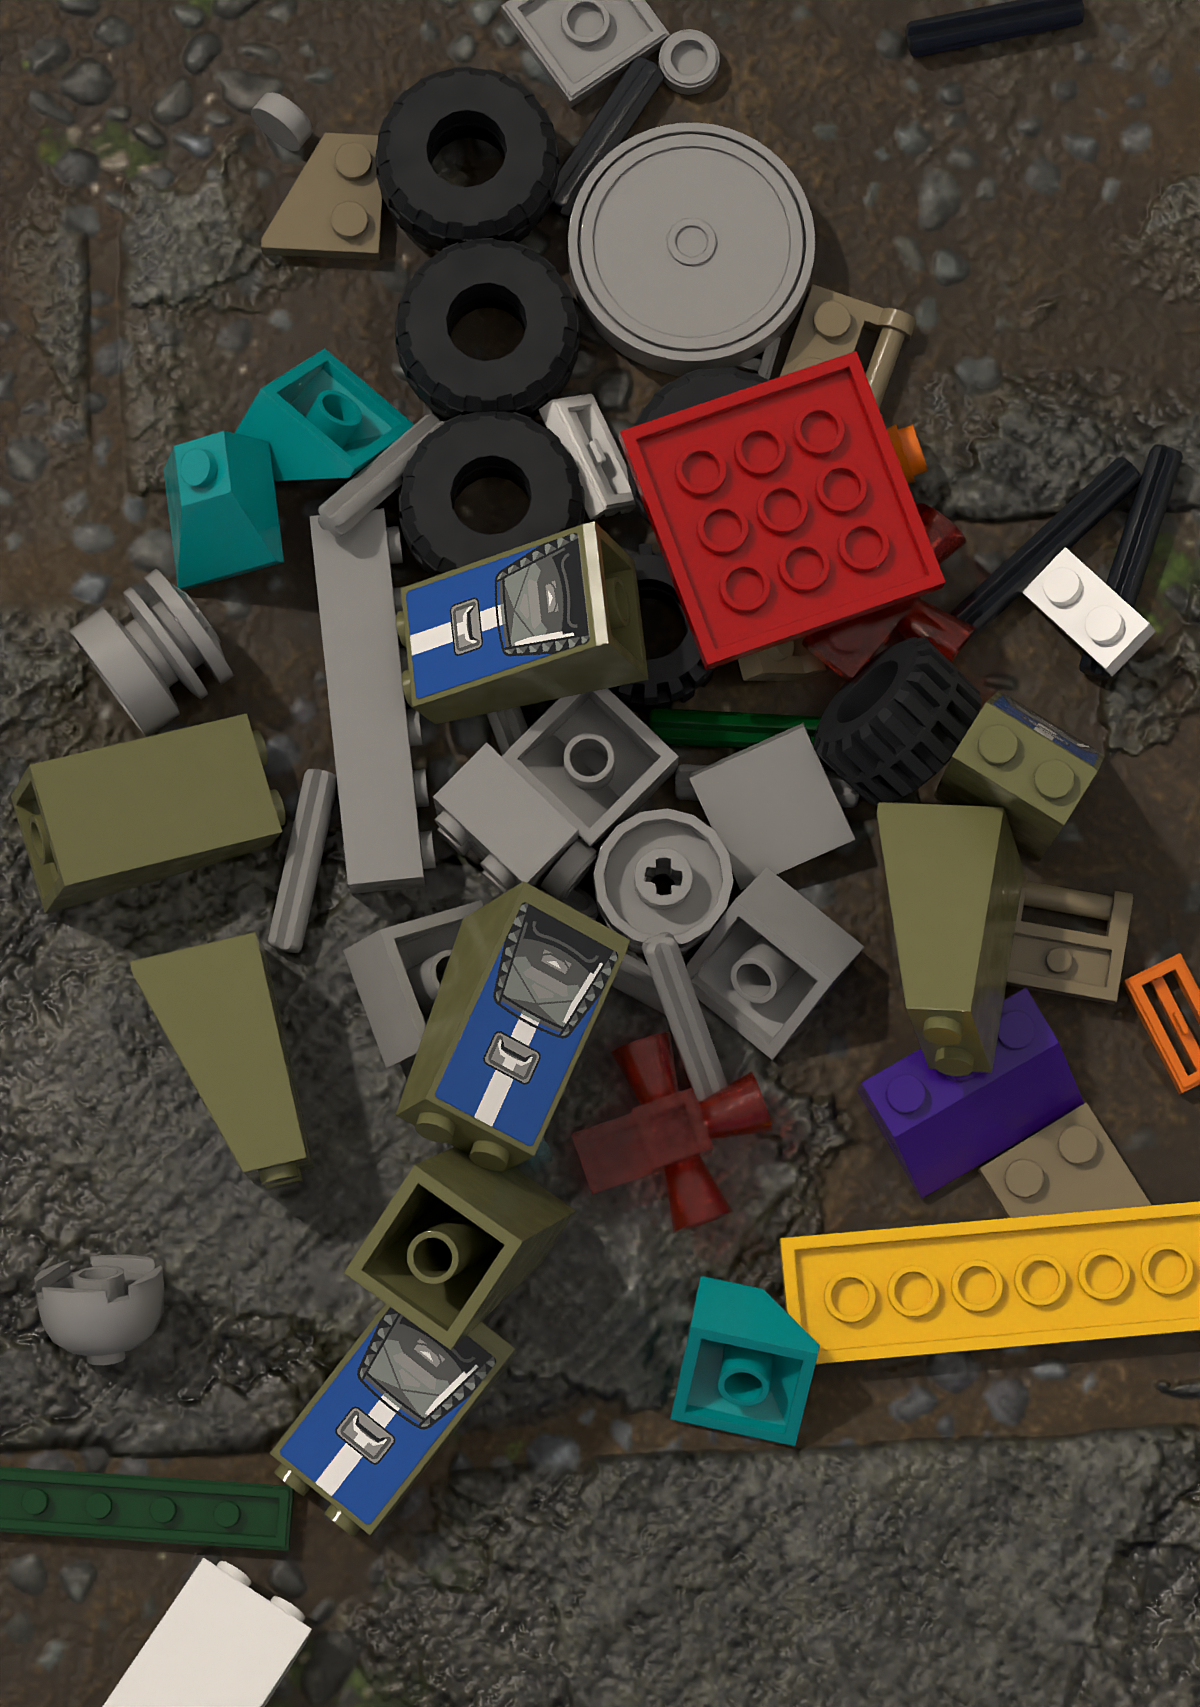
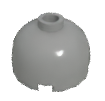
(101, 1306)

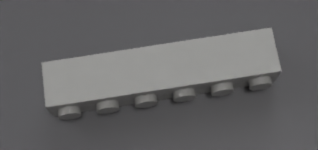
(369, 707)

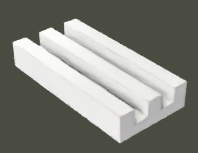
(595, 452)

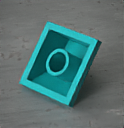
(322, 421)
(221, 508)
(744, 1364)

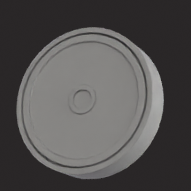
(691, 247)

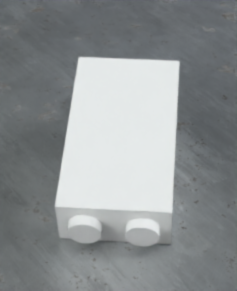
(215, 1646)

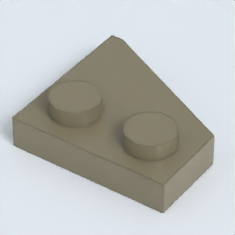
(332, 205)
(1063, 1171)

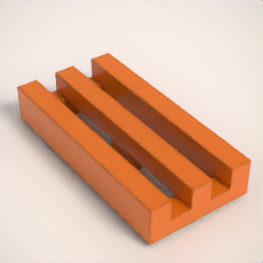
(1152, 1024)

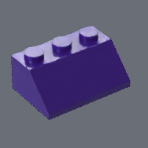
(955, 1123)

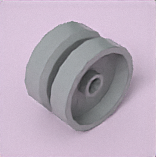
(668, 846)

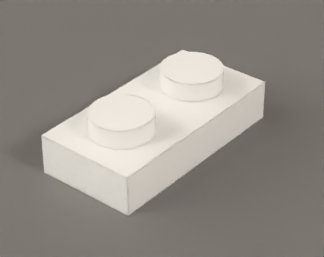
(1089, 611)

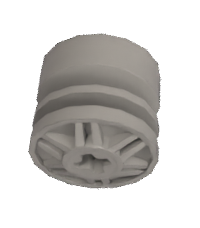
(152, 652)

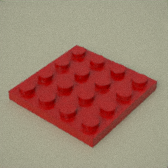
(781, 510)

